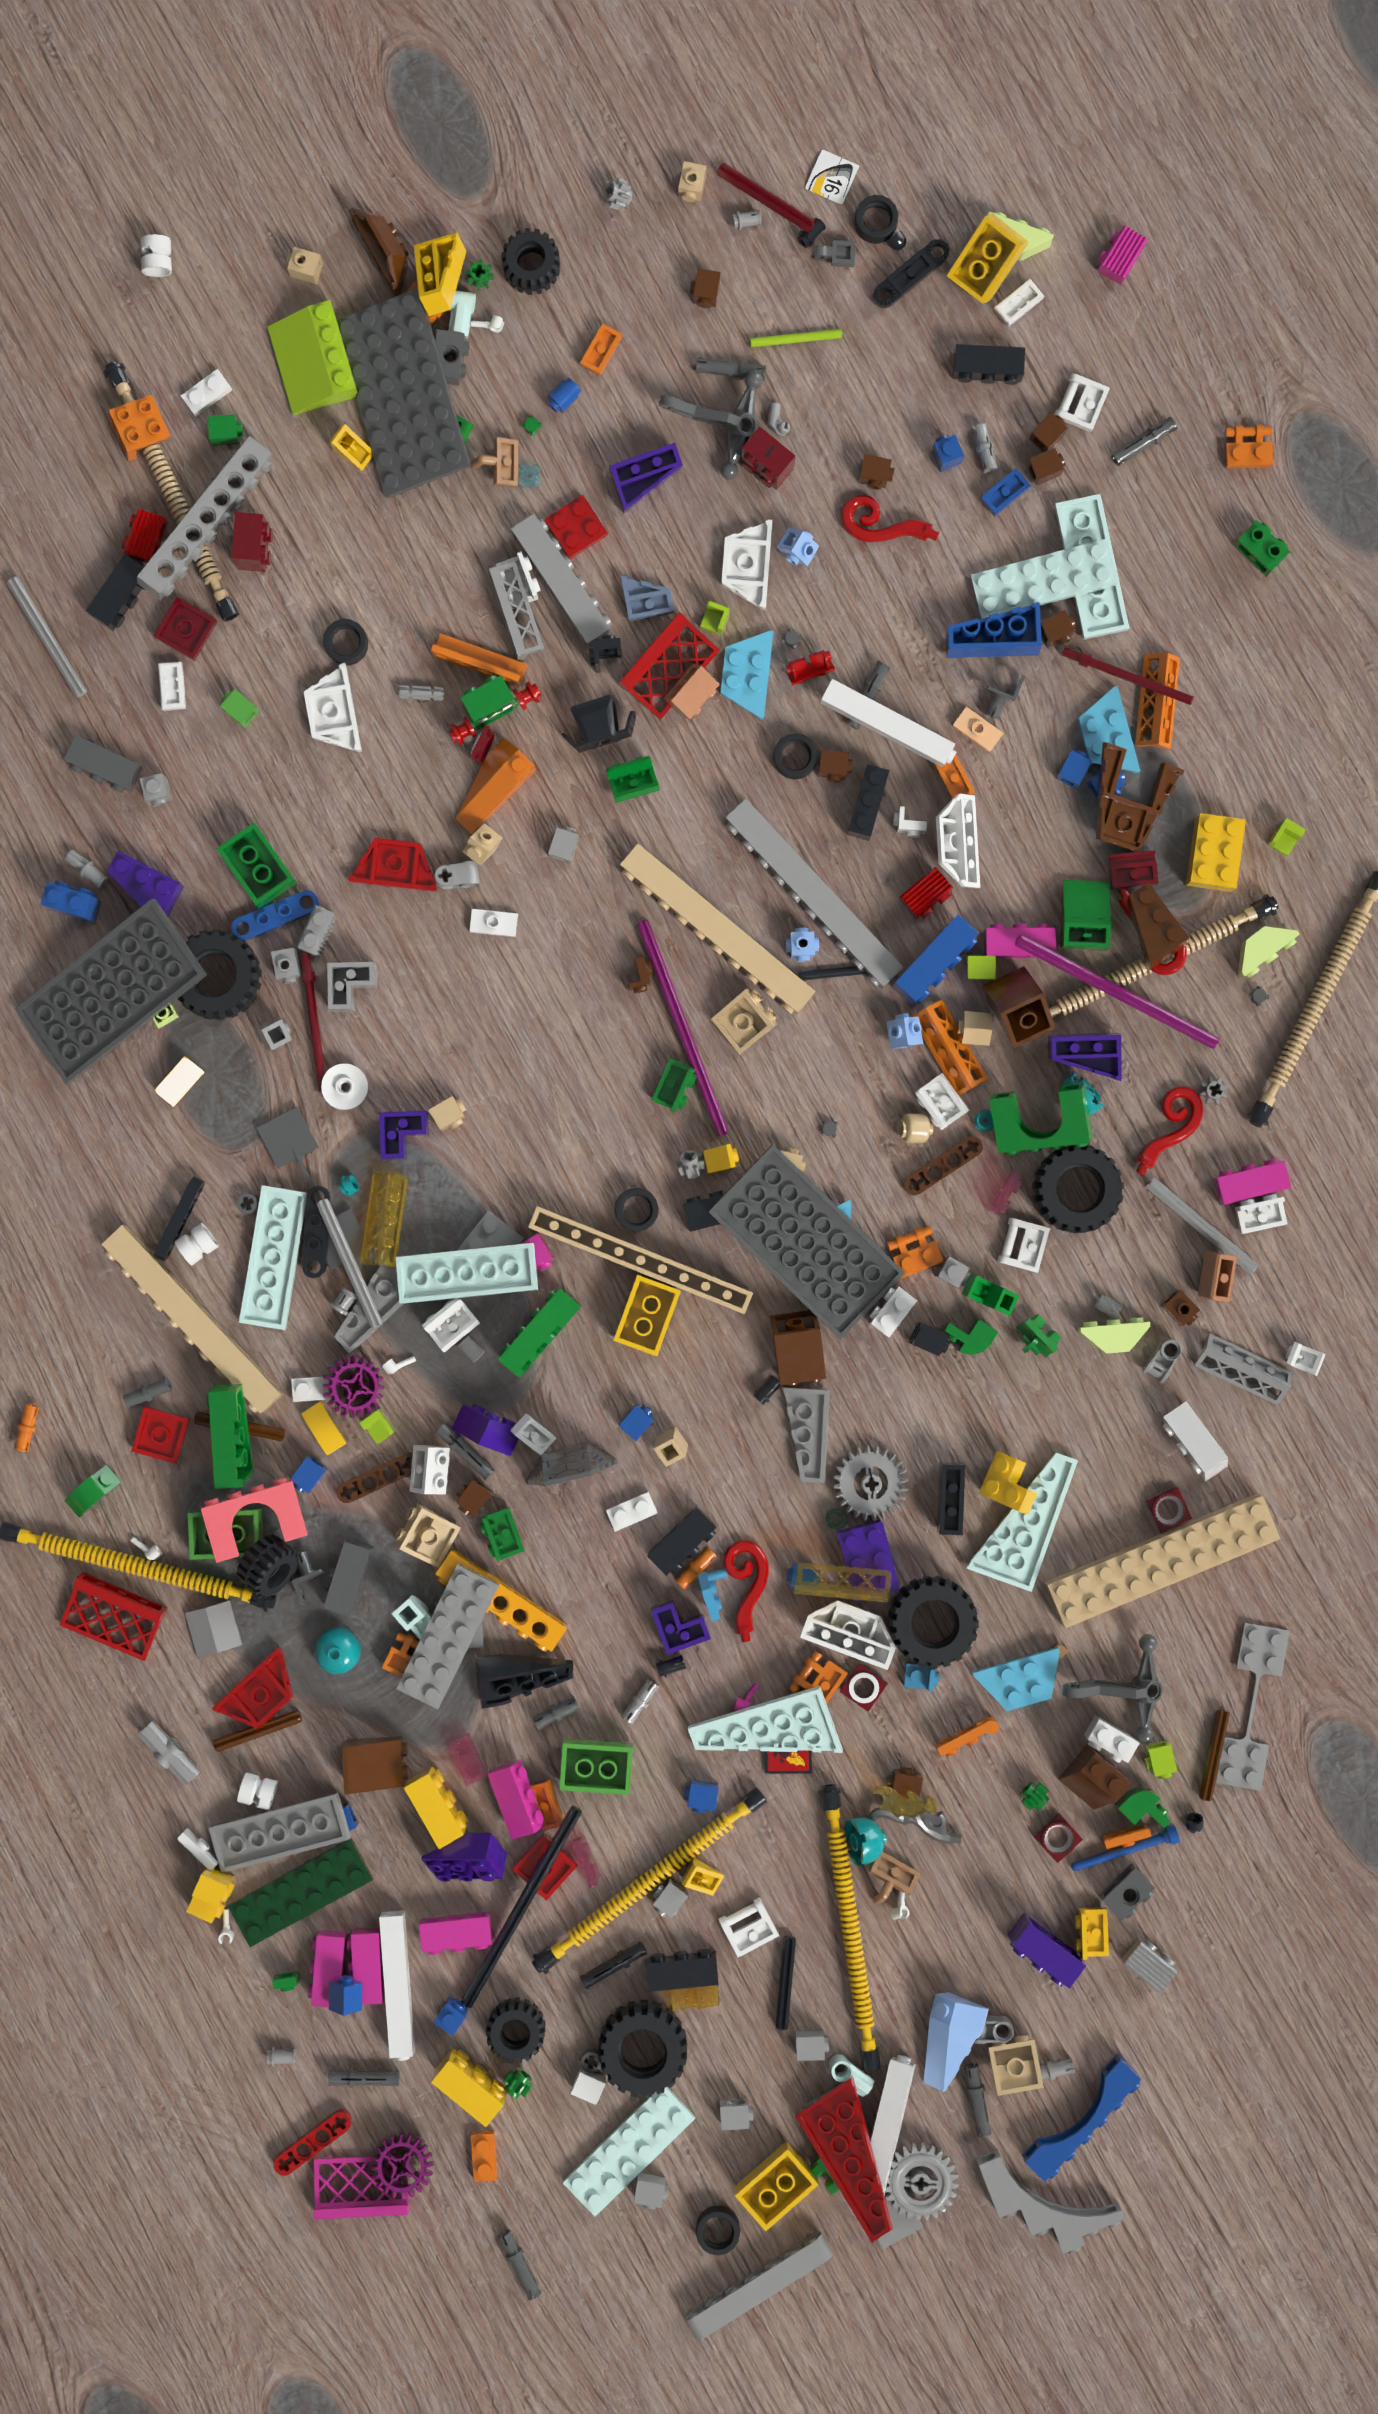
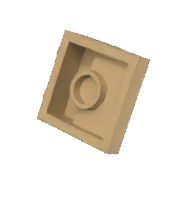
(745, 1020)
(426, 1535)
(1015, 2066)

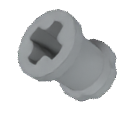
(344, 1300)

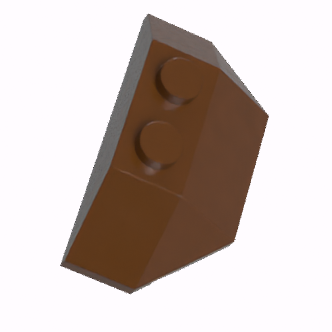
(383, 246)

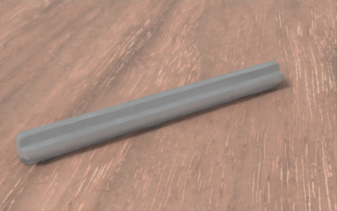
(46, 637)
(1201, 1225)
(349, 1263)

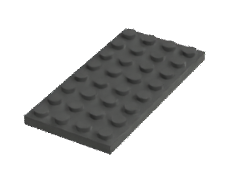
(403, 394)
(110, 991)
(806, 1241)

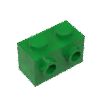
(1262, 548)

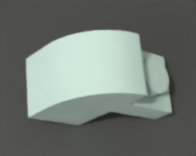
(413, 1615)

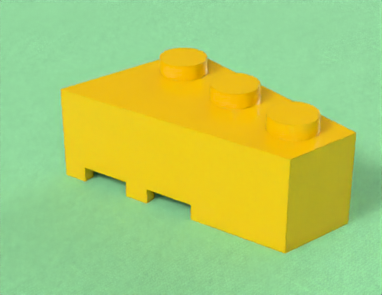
(439, 271)

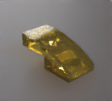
(693, 1997)

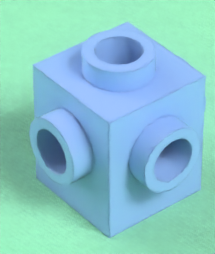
(798, 546)
(802, 954)
(904, 1031)

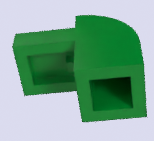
(990, 1294)
(977, 1339)
(92, 1491)
(1138, 1802)

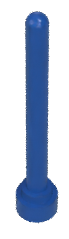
(1168, 1835)

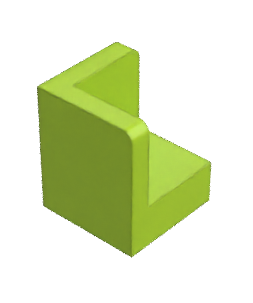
(715, 618)
(1286, 836)
(981, 967)
(378, 1426)

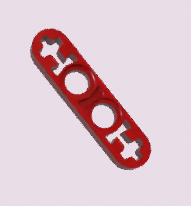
(311, 2140)

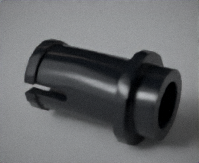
(806, 238)
(767, 1390)
(668, 1666)

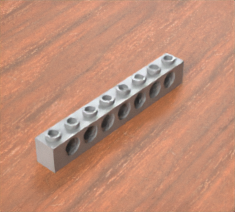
(249, 453)

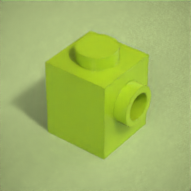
(1160, 1759)

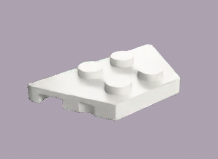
(747, 563)
(332, 711)

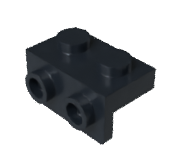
(604, 648)

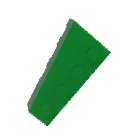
(539, 1333)
(229, 1436)

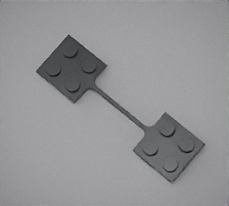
(288, 1141)

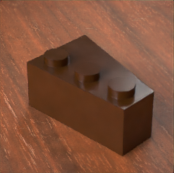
(1155, 925)

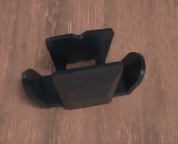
(599, 722)

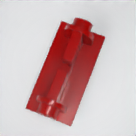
(800, 671)

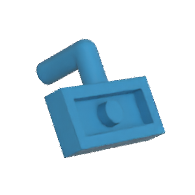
(709, 1589)

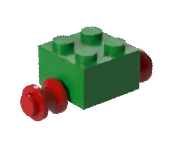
(489, 704)

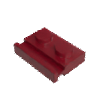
(1133, 869)

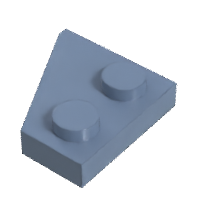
(645, 599)

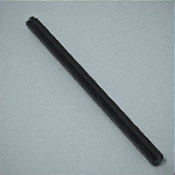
(521, 1906)

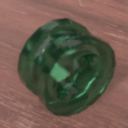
(831, 1523)

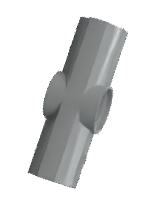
(169, 1753)

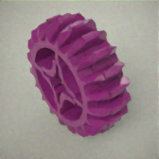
(350, 1396)
(392, 2160)

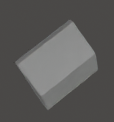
(213, 1629)

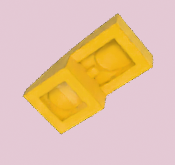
(324, 1428)

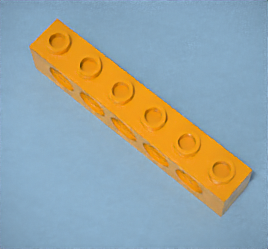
(554, 1627)

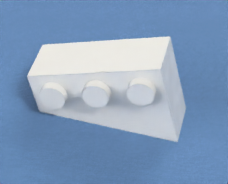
(1195, 1441)

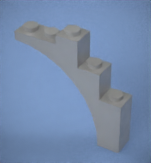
(1040, 2215)

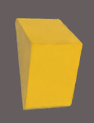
(351, 447)
(701, 1877)

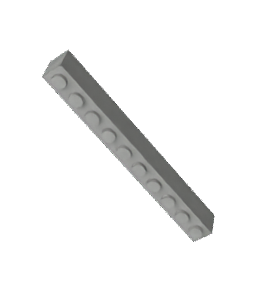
(813, 893)

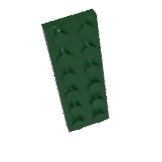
(300, 1892)

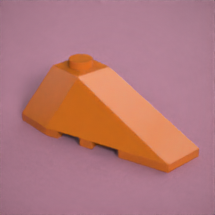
(497, 780)

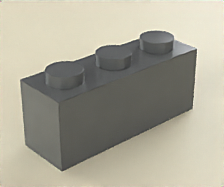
(102, 764)
(347, 1577)

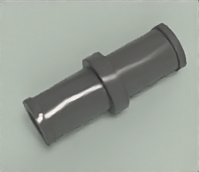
(147, 1392)
(556, 1713)

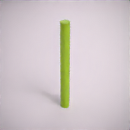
(795, 338)

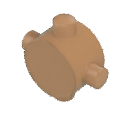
(1063, 1650)

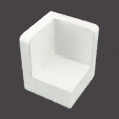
(588, 2086)

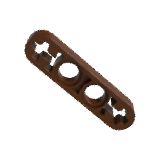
(944, 1167)
(377, 1474)

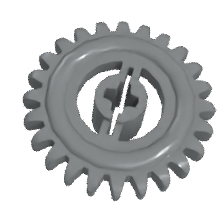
(872, 1505)
(943, 2183)

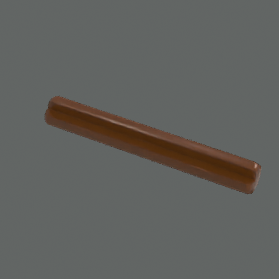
(254, 1428)
(251, 1733)
(1214, 1755)

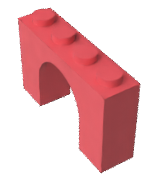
(220, 1514)

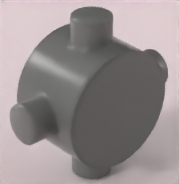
(791, 638)
(1258, 996)
(829, 1128)

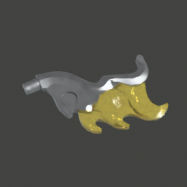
(914, 1811)

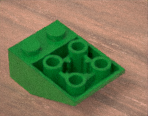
(1085, 915)

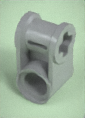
(460, 875)
(1162, 1361)
(989, 2032)

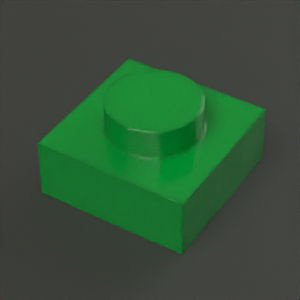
(286, 1981)

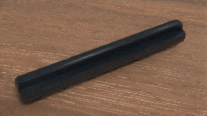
(785, 1982)

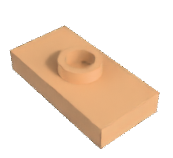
(977, 729)

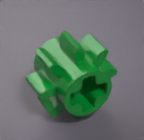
(474, 271)
(1034, 1796)
(517, 2083)

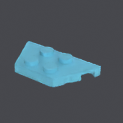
(747, 673)
(1108, 723)
(1021, 1679)

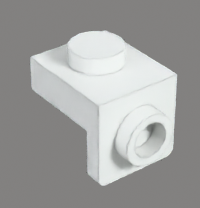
(912, 828)
(1304, 1358)

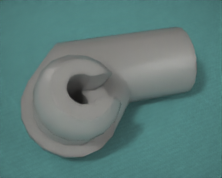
(775, 422)

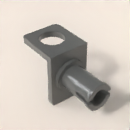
(999, 699)
(306, 1574)

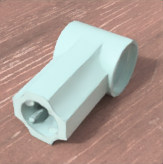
(461, 311)
(862, 2080)

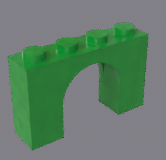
(1015, 1136)

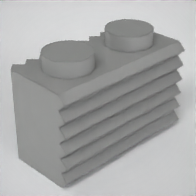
(317, 931)
(1149, 1965)

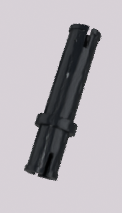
(590, 1978)

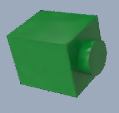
(224, 430)

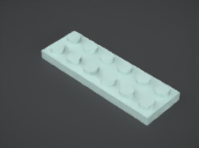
(1082, 523)
(1045, 578)
(273, 1258)
(466, 1273)
(628, 2150)

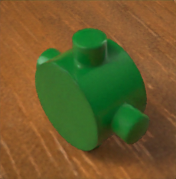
(531, 425)

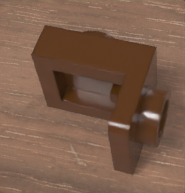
(644, 970)

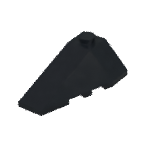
(508, 1676)

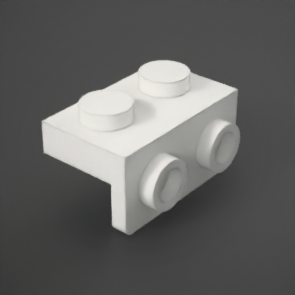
(531, 585)
(941, 1101)
(1260, 1215)
(450, 1323)

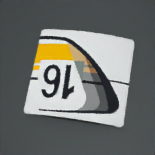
(832, 177)

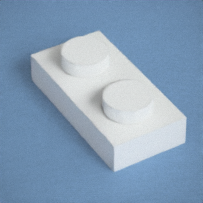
(206, 392)
(310, 1389)
(533, 1434)
(631, 1511)

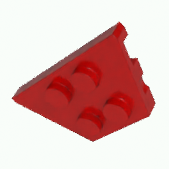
(394, 865)
(259, 1693)

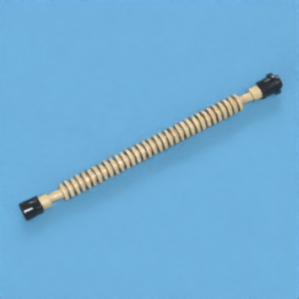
(172, 493)
(1223, 927)
(1346, 944)

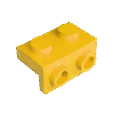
(1092, 1932)

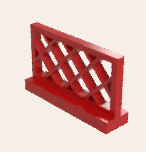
(655, 650)
(115, 1597)

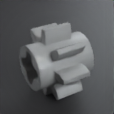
(618, 194)
(1219, 1088)
(691, 1164)

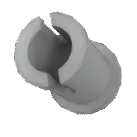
(746, 219)
(282, 2056)

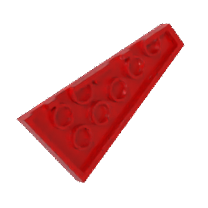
(843, 2144)

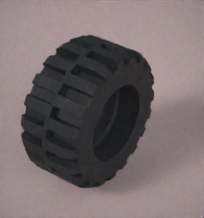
(246, 979)
(1109, 1189)
(933, 1653)
(642, 2079)

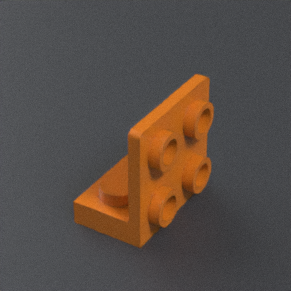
(138, 425)

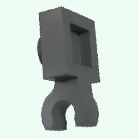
(841, 253)

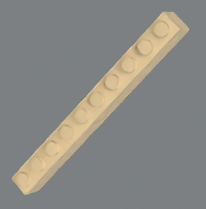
(717, 929)
(640, 1260)
(191, 1318)

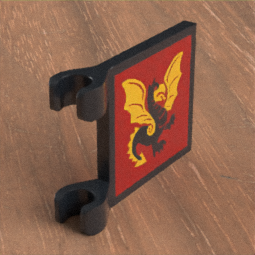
(788, 1762)

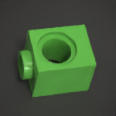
(238, 707)

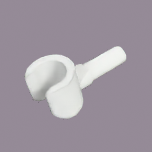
(495, 325)
(391, 1367)
(152, 1553)
(900, 1912)
(226, 1927)

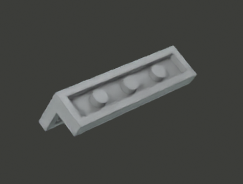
(506, 606)
(1247, 1366)

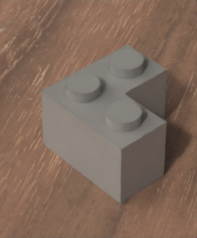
(344, 978)

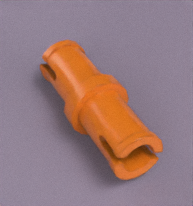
(26, 1427)
(695, 1568)

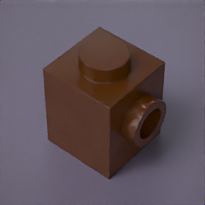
(705, 288)
(1048, 432)
(1046, 466)
(876, 472)
(1058, 629)
(834, 765)
(1181, 1308)
(472, 1497)
(905, 1780)

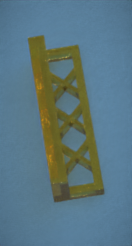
(388, 1219)
(843, 1591)

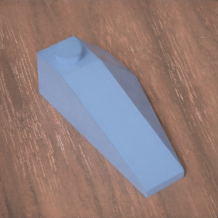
(951, 2033)

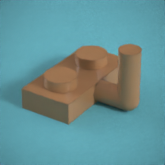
(503, 462)
(894, 1875)

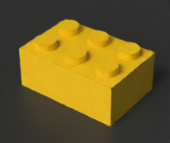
(987, 258)
(1215, 852)
(647, 1315)
(436, 1806)
(469, 2086)
(776, 2186)

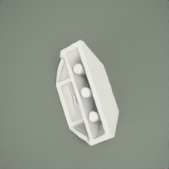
(958, 840)
(850, 1633)

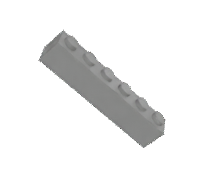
(560, 579)

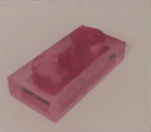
(1011, 1185)
(467, 1759)
(582, 1852)

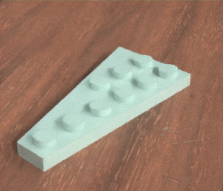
(1021, 1540)
(778, 1725)

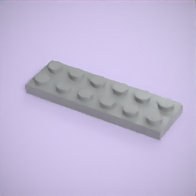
(448, 1636)
(279, 1832)

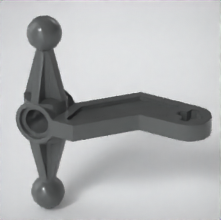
(736, 436)
(1143, 1689)

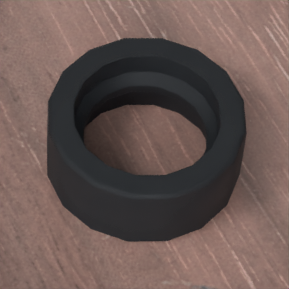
(873, 236)
(341, 624)
(790, 739)
(653, 1212)
(717, 2248)

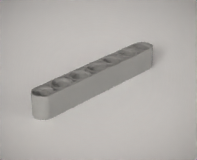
(759, 2286)

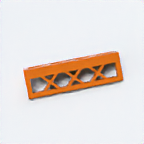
(478, 659)
(1163, 706)
(947, 1049)

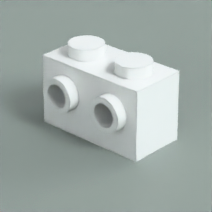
(893, 1311)
(429, 1469)
(1112, 1739)

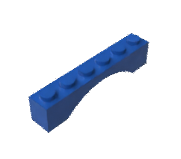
(1051, 2152)

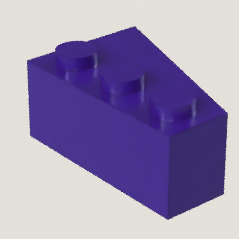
(643, 474)
(144, 882)

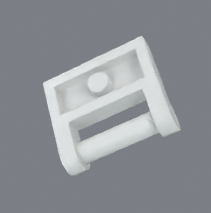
(1088, 406)
(1031, 1246)
(752, 1934)

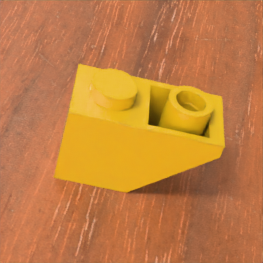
(720, 1158)

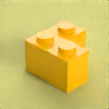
(1003, 1486)
(210, 1893)

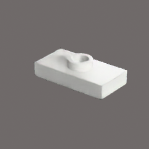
(1018, 303)
(172, 686)
(493, 923)
(198, 1848)

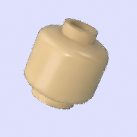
(914, 1128)

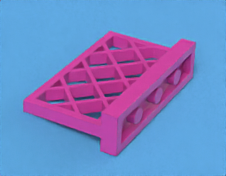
(356, 2208)

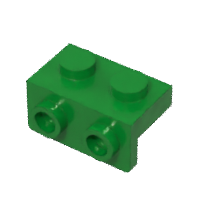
(632, 779)
(674, 1084)
(502, 1534)

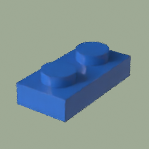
(1005, 492)

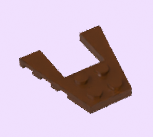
(1123, 820)

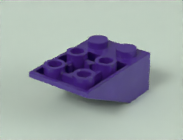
(468, 1859)

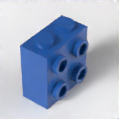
(65, 900)

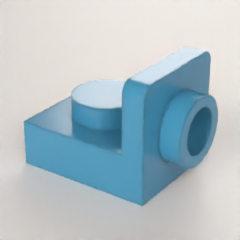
(920, 1677)

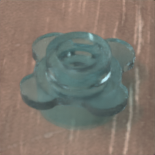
(535, 480)

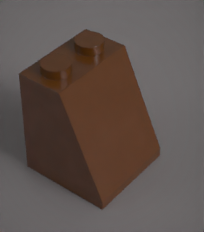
(1019, 1006)
(798, 1347)
(374, 1764)
(1094, 1779)

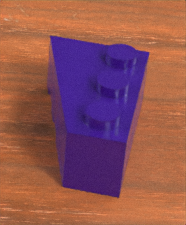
(1091, 1052)

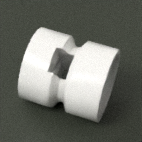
(156, 252)
(194, 1245)
(257, 1791)

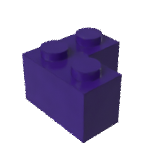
(395, 1128)
(486, 1429)
(677, 1633)

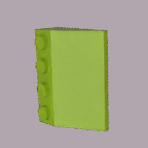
(312, 358)

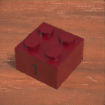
(767, 458)
(251, 542)

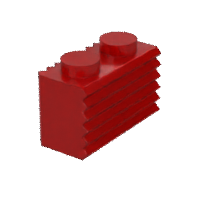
(145, 535)
(926, 893)

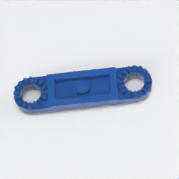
(274, 915)

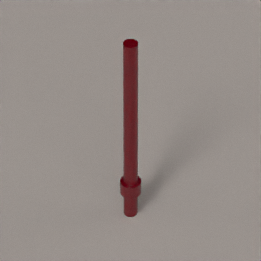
(1086, 659)
(308, 979)

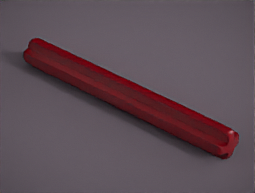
(765, 197)

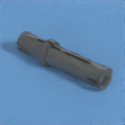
(727, 368)
(1151, 436)
(872, 686)
(445, 1431)
(363, 2078)
(976, 2091)
(514, 2255)

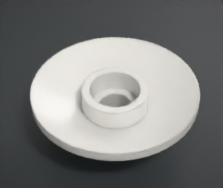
(333, 1082)

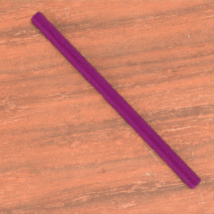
(1116, 991)
(682, 1027)

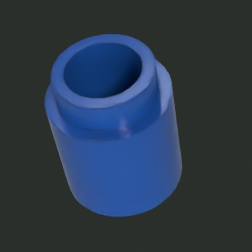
(563, 395)
(808, 1575)

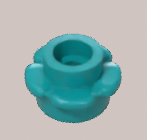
(978, 1119)
(348, 1185)

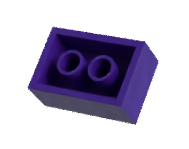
(867, 1548)
(1046, 1951)

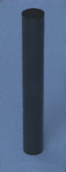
(830, 973)

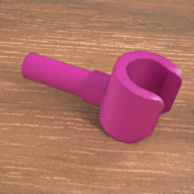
(744, 1703)

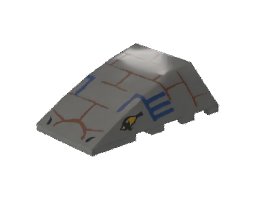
(569, 1464)

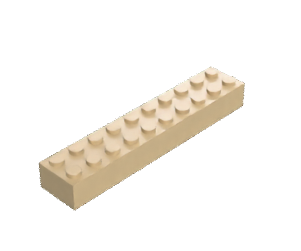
(1162, 1560)

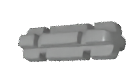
(421, 692)

